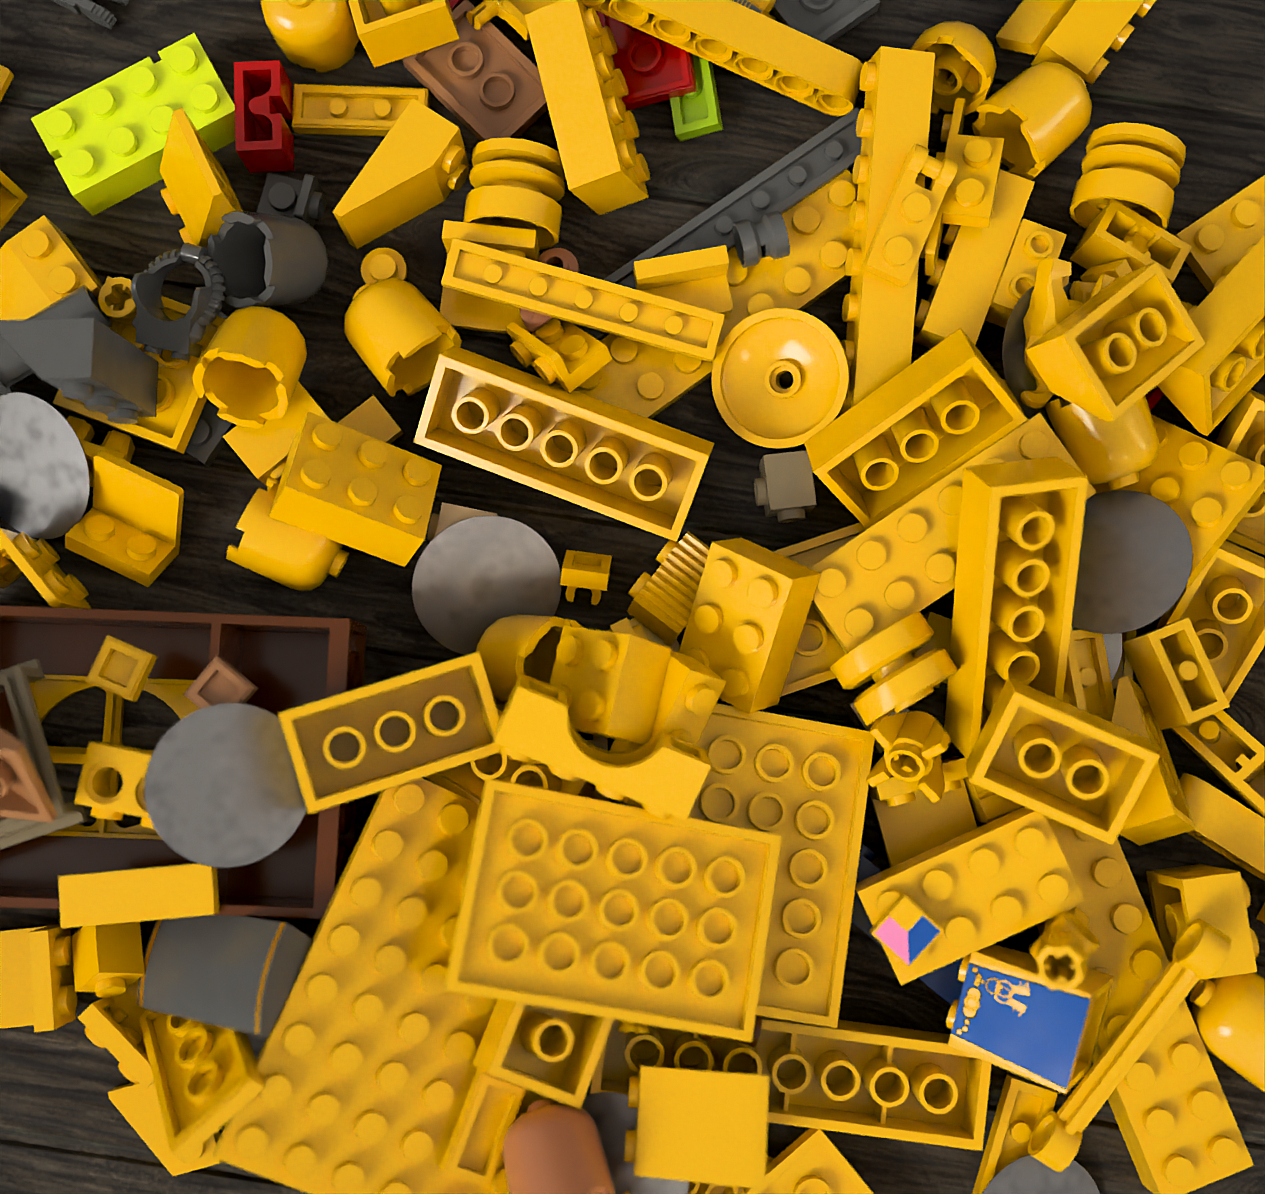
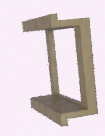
(16, 682)

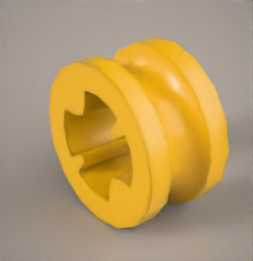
(111, 294)

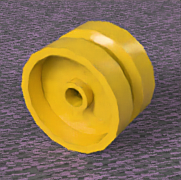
(890, 664)

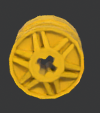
(1134, 167)
(517, 187)

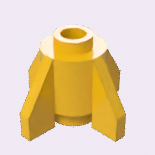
(911, 751)

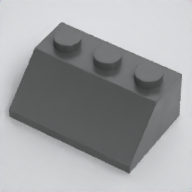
(88, 364)

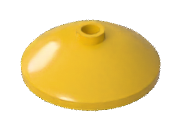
(749, 373)

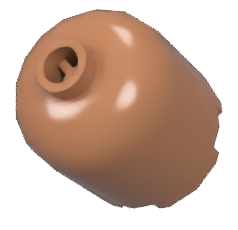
(555, 1152)

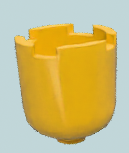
(312, 31)
(1037, 116)
(398, 334)
(251, 366)
(1106, 449)
(282, 550)
(520, 646)
(1232, 1022)

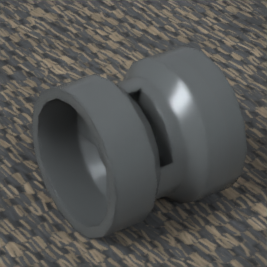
(761, 239)

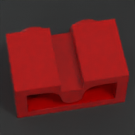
(261, 107)

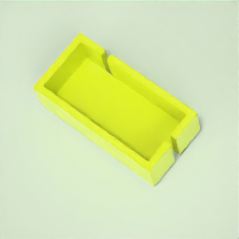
(116, 131)

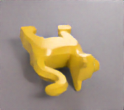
(1048, 309)

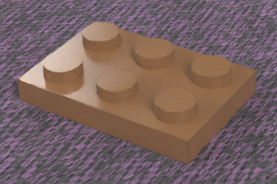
(482, 80)

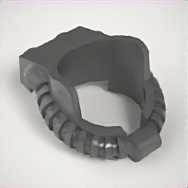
(154, 326)

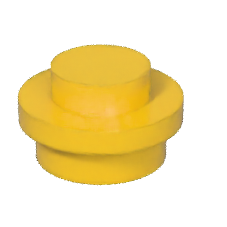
(383, 264)

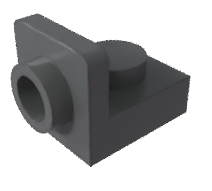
(293, 198)

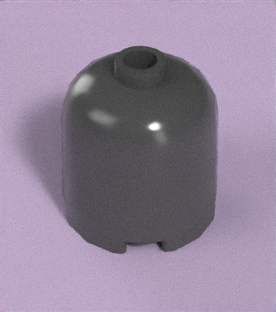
(268, 259)

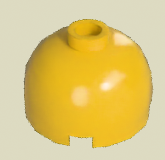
(962, 64)

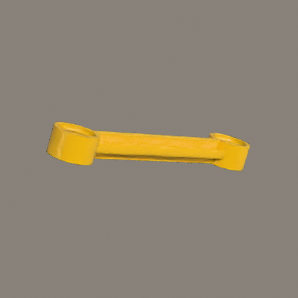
(1195, 956)

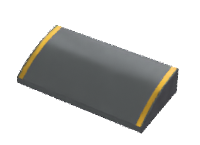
(222, 970)

